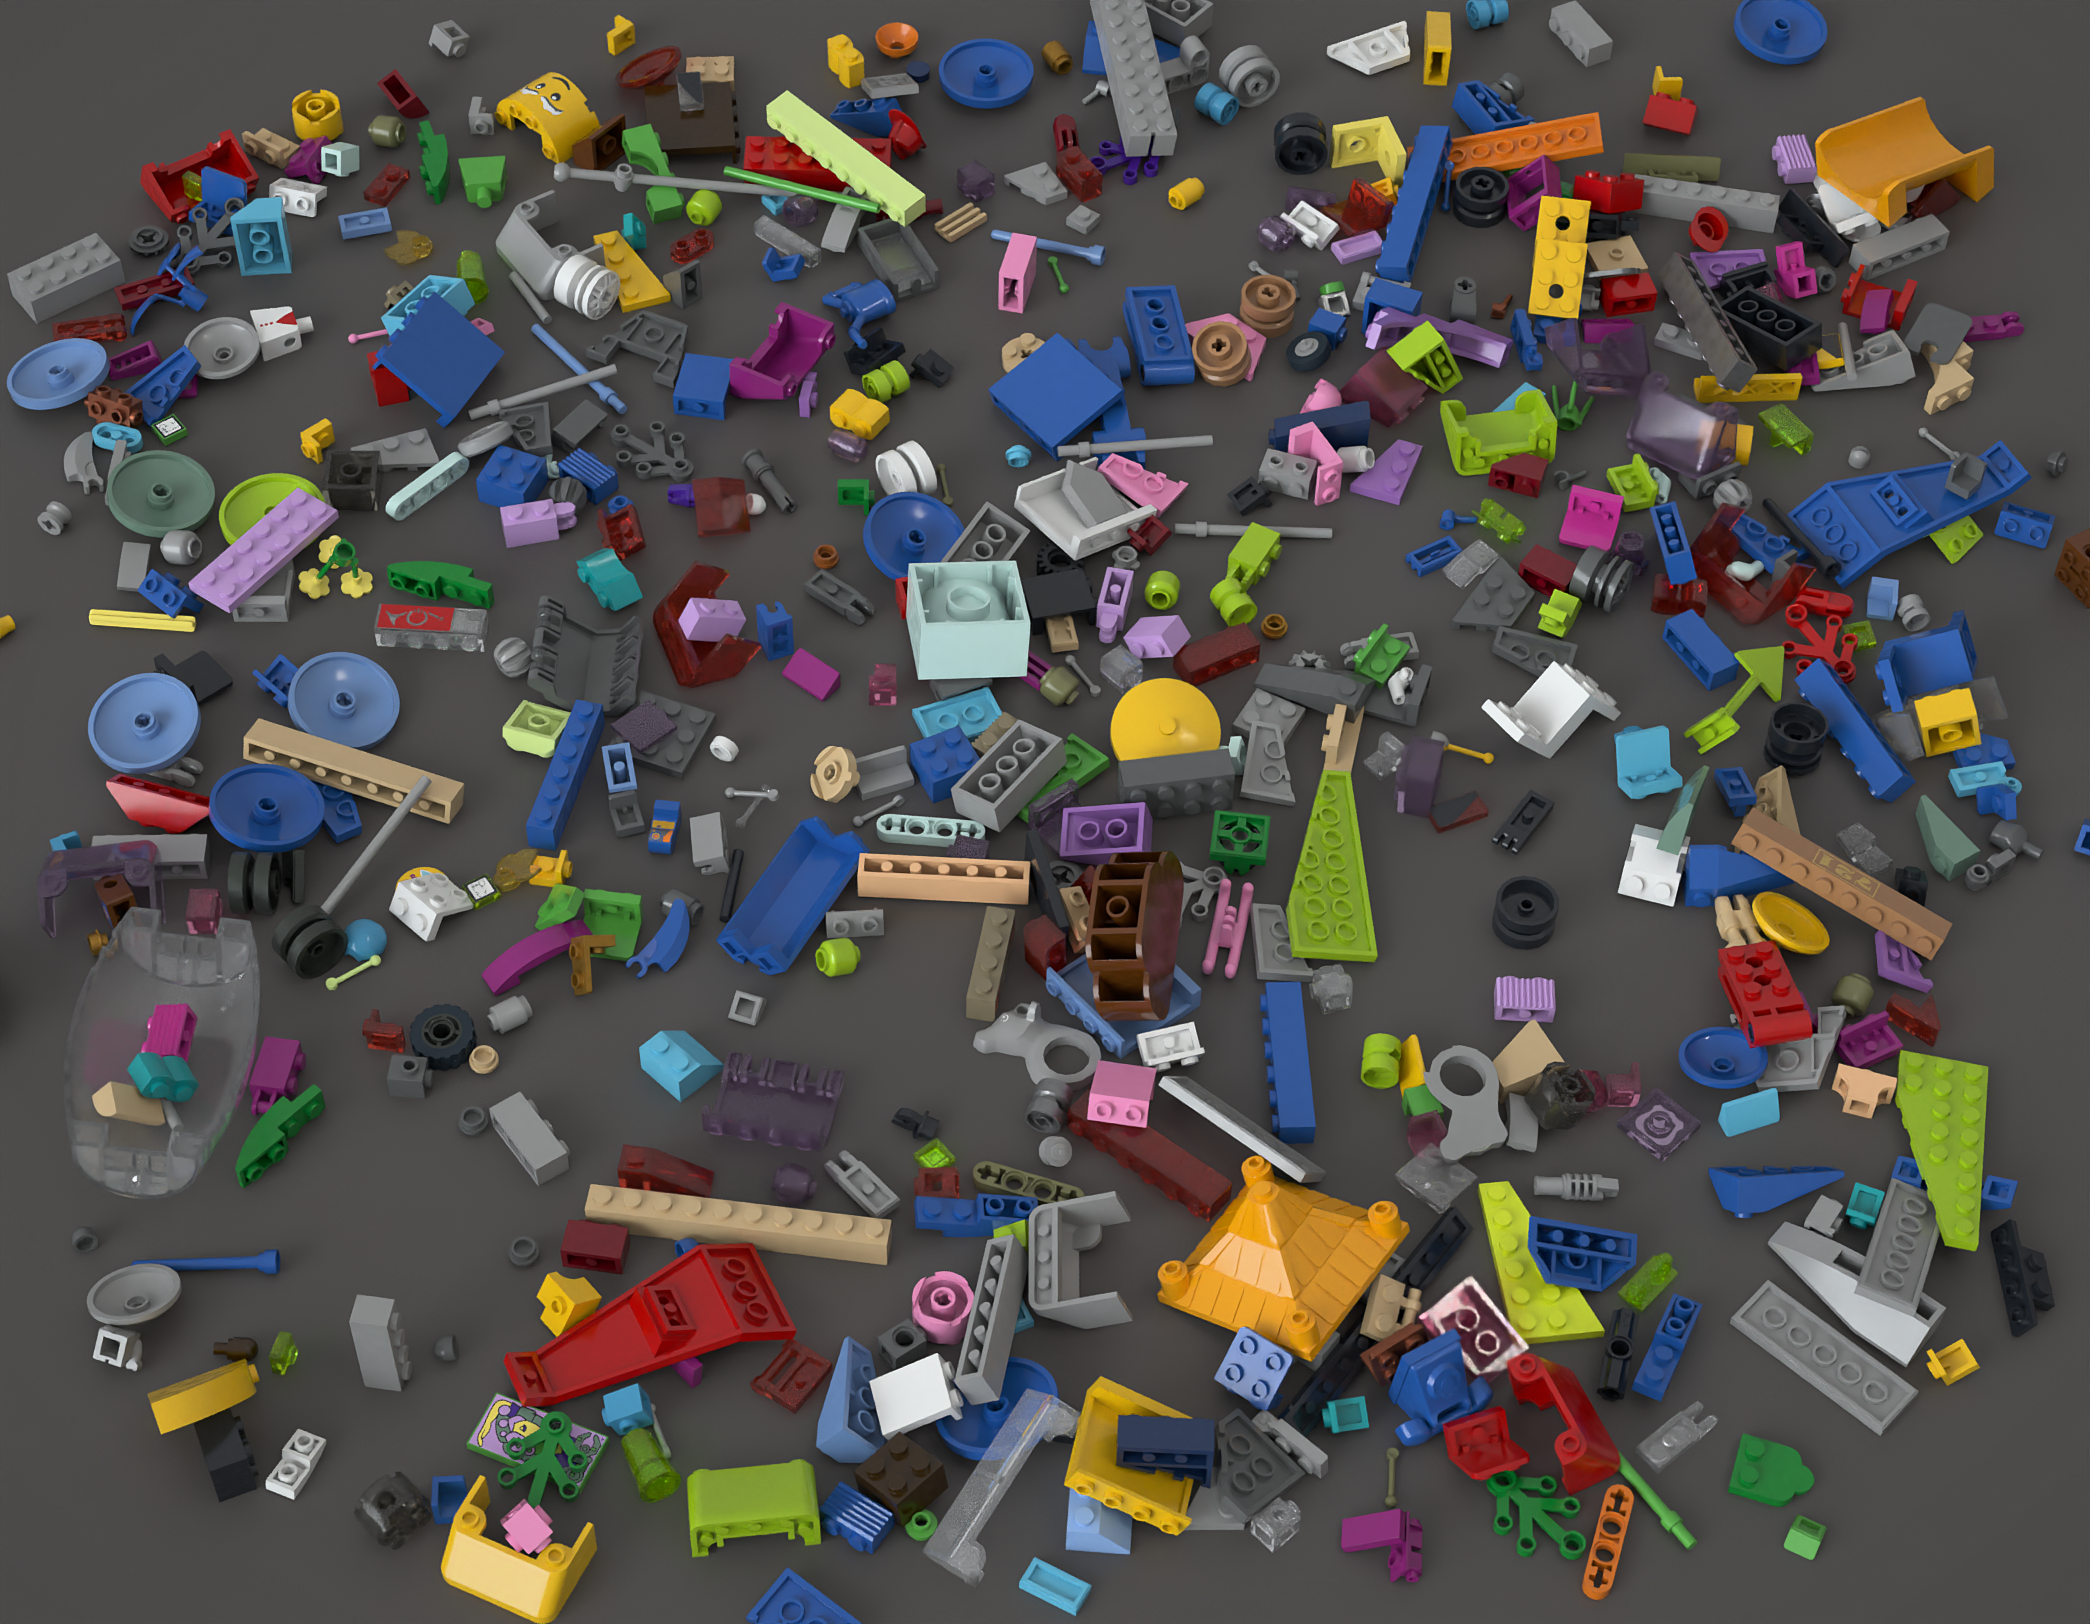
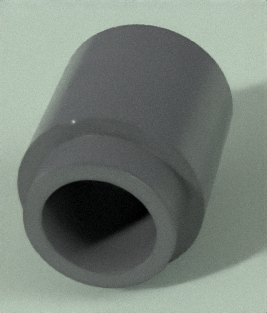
(693, 905)

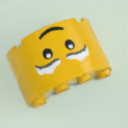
(553, 110)

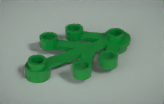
(545, 1462)
(1534, 1509)

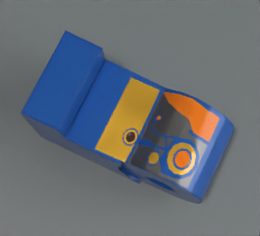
(664, 827)

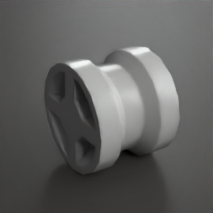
(54, 518)

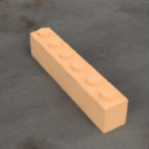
(943, 878)

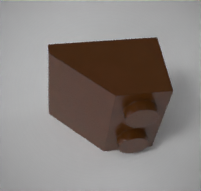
(601, 145)

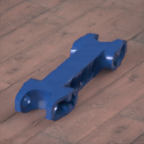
(1115, 420)

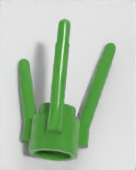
(1568, 416)

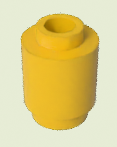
(1186, 193)

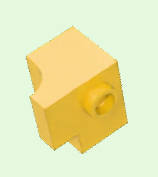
(566, 1301)

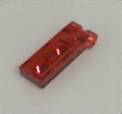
(92, 328)

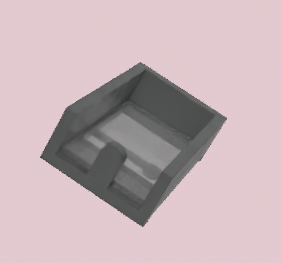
(898, 258)

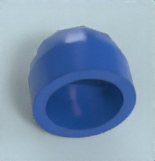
(684, 1245)

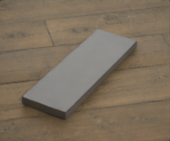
(1242, 1129)
(1900, 1249)
(1824, 1357)

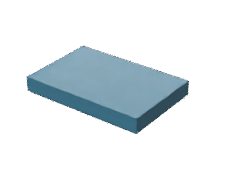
(970, 711)

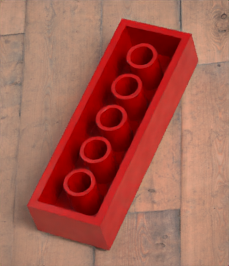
(788, 162)

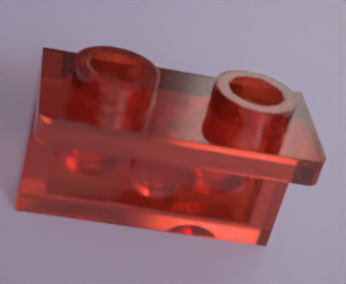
(621, 531)

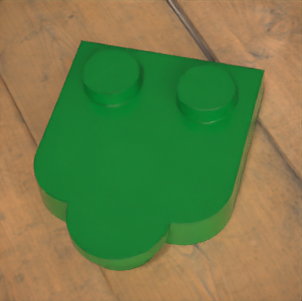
(1769, 1472)

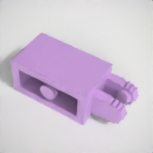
(536, 521)
(1114, 602)

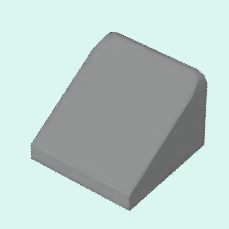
(1335, 303)
(747, 1008)

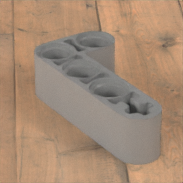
(1188, 69)

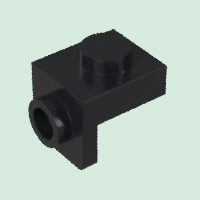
(931, 367)
(1912, 883)

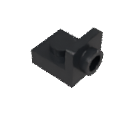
(1249, 496)

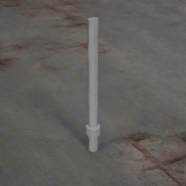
(494, 405)
(1084, 449)
(1202, 529)

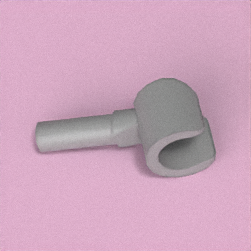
(1101, 88)

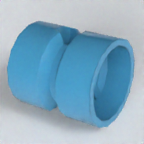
(1486, 12)
(1216, 103)

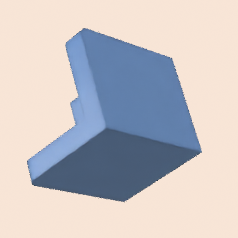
(1882, 598)

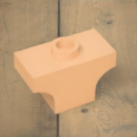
(1862, 1089)

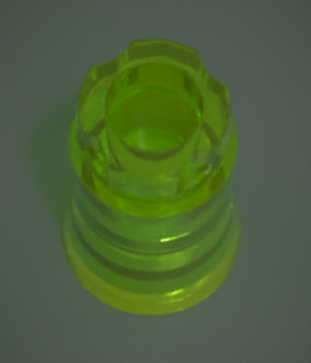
(471, 269)
(650, 1467)

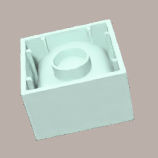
(967, 620)

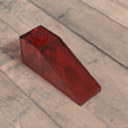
(660, 1172)

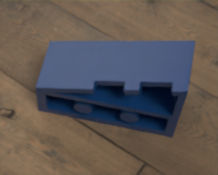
(1483, 109)

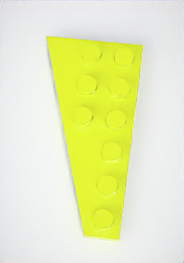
(1531, 1306)

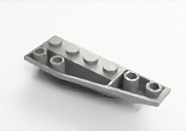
(1833, 1275)

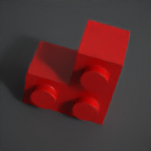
(1609, 192)
(387, 385)

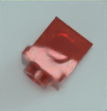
(383, 1036)

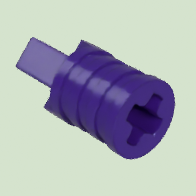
(681, 495)

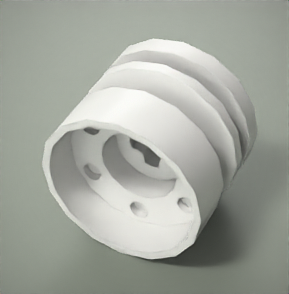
(586, 287)

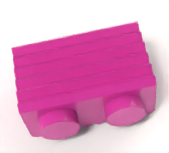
(171, 1030)

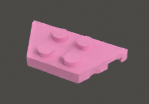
(1254, 339)

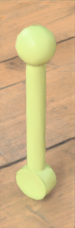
(332, 983)

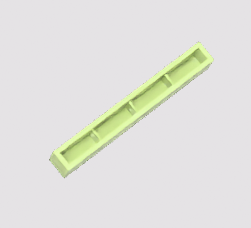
(845, 158)

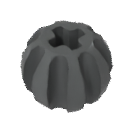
(570, 491)

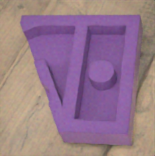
(1899, 963)

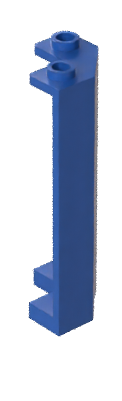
(792, 896)

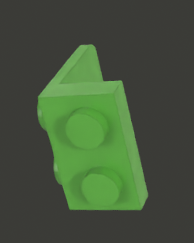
(614, 915)

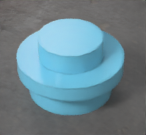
(1018, 456)

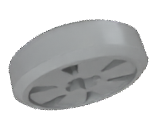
(485, 439)

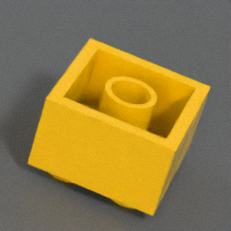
(1947, 722)

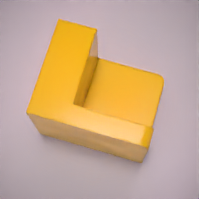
(1667, 85)

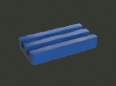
(1437, 558)

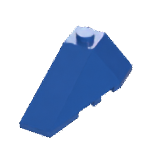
(1715, 872)

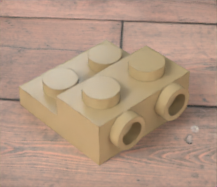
(713, 69)

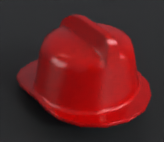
(904, 135)
(1708, 229)

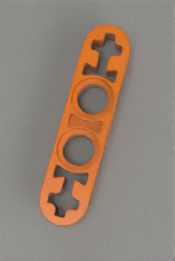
(1608, 1541)

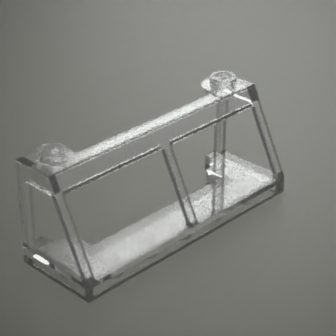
(954, 1541)

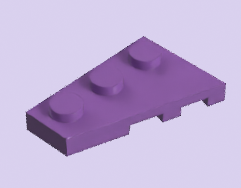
(1720, 262)
(1390, 473)

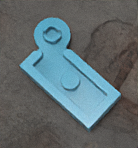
(1967, 779)

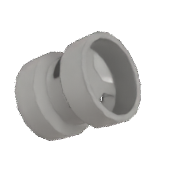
(1912, 612)

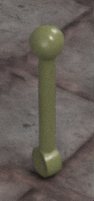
(948, 501)
(1392, 1455)

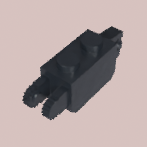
(1606, 225)

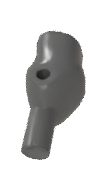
(2015, 838)

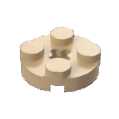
(1018, 348)
(834, 774)

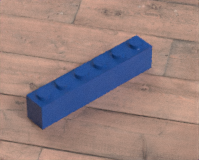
(1855, 731)
(565, 775)
(1288, 1063)

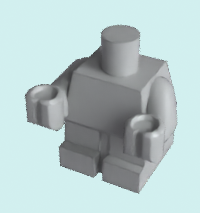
(118, 1346)

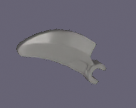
(80, 464)

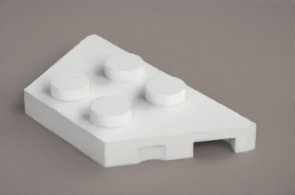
(1374, 50)

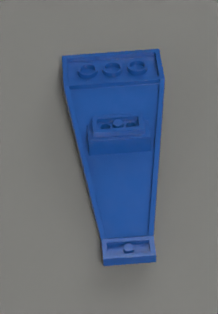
(1862, 526)

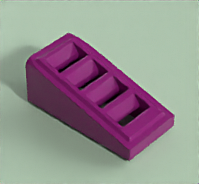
(142, 358)

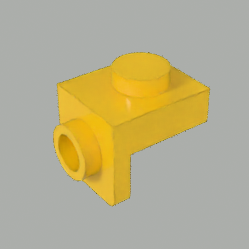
(1952, 1362)

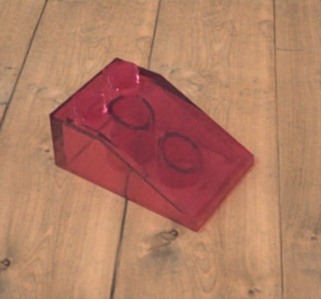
(1484, 1331)

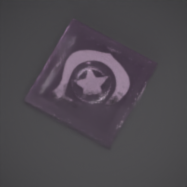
(1659, 1124)

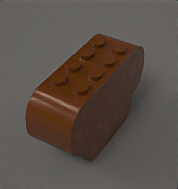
(1134, 934)

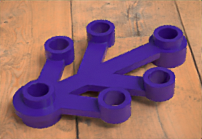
(1107, 148)

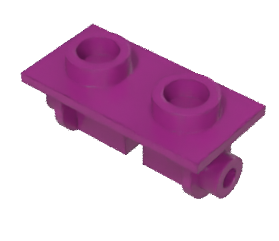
(1403, 1560)

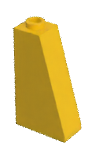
(1437, 48)

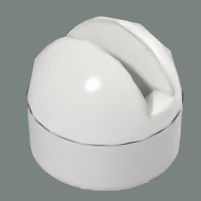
(755, 504)

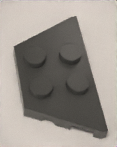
(1496, 601)

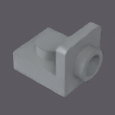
(479, 119)

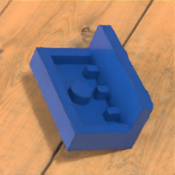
(167, 594)
(277, 679)

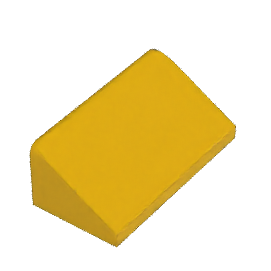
(1411, 1064)

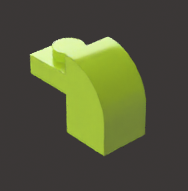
(1559, 613)

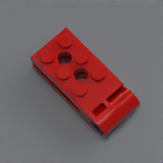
(1763, 994)

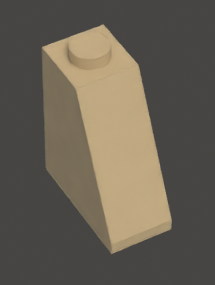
(1524, 1060)

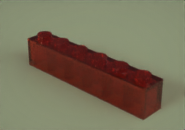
(1155, 1160)

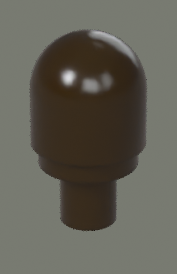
(237, 1349)

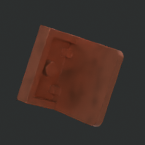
(1385, 1356)

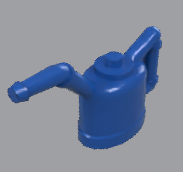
(861, 305)

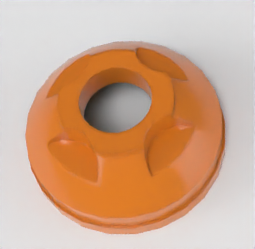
(896, 35)

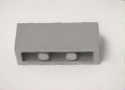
(1580, 33)
(530, 1138)

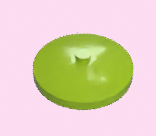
(256, 498)

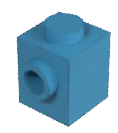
(627, 1409)

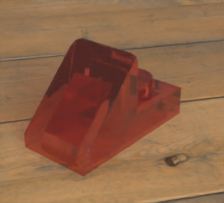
(1919, 1022)

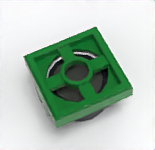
(1239, 845)

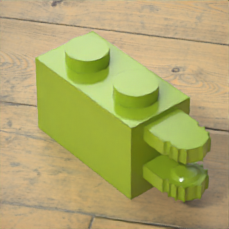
(1253, 555)

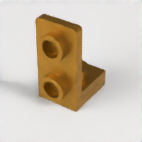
(580, 952)

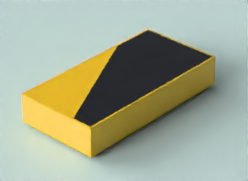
(1831, 352)

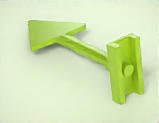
(1765, 670)

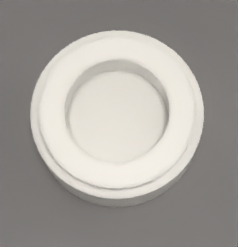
(724, 748)

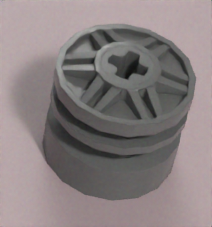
(1606, 581)

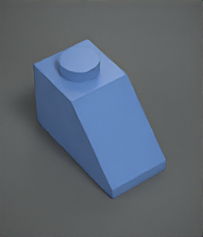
(619, 767)

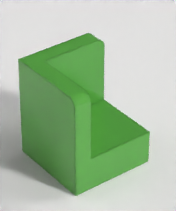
(1420, 1101)

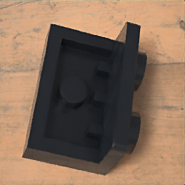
(876, 354)

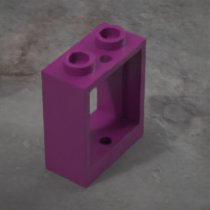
(1526, 212)

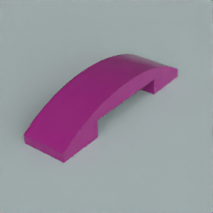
(530, 952)

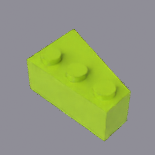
(1427, 358)

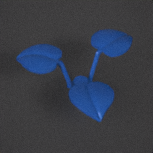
(189, 294)

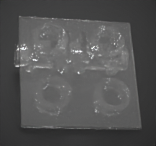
(1434, 1178)

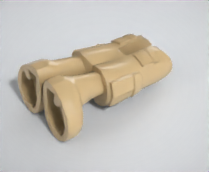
(1737, 923)

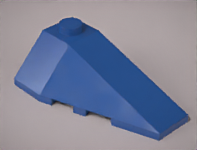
(1093, 59)
(1756, 1191)

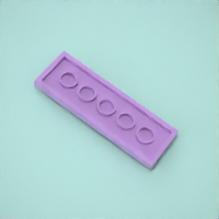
(263, 550)

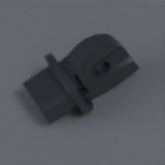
(920, 1125)

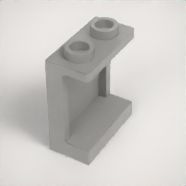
(271, 600)

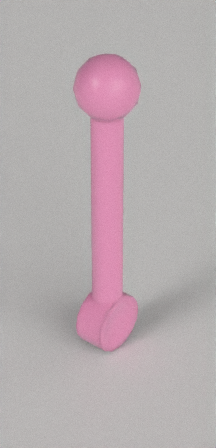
(353, 338)

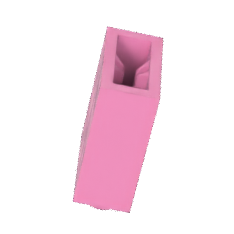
(1017, 272)

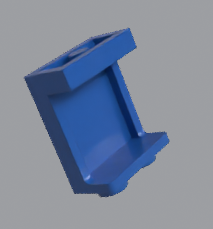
(702, 387)

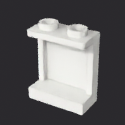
(916, 1395)

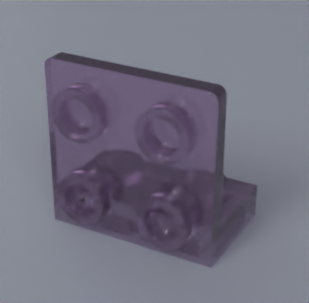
(1047, 813)

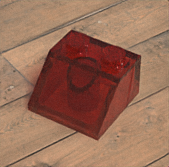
(720, 506)

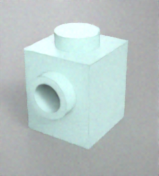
(340, 158)

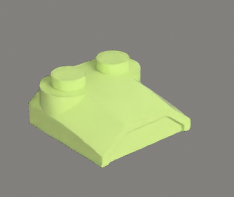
(535, 729)

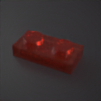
(386, 184)

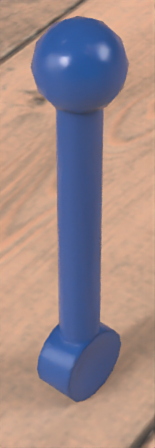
(1449, 166)

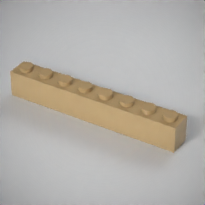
(351, 769)

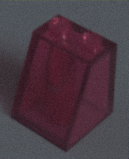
(1386, 389)

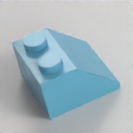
(678, 1062)

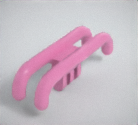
(1225, 930)

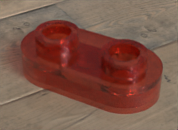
(692, 246)

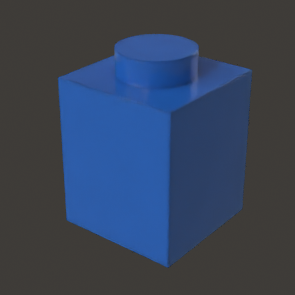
(1330, 325)

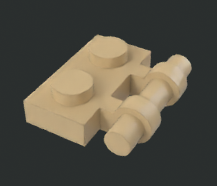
(1384, 1306)

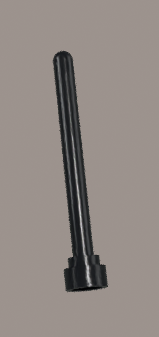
(1827, 565)

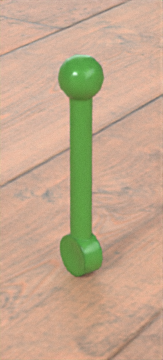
(1053, 261)

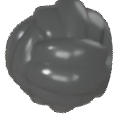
(1825, 279)

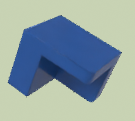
(447, 1497)

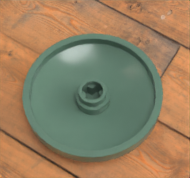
(160, 493)

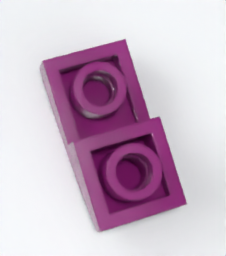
(1875, 311)

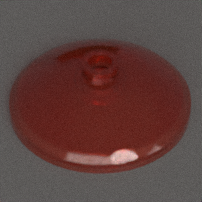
(649, 68)

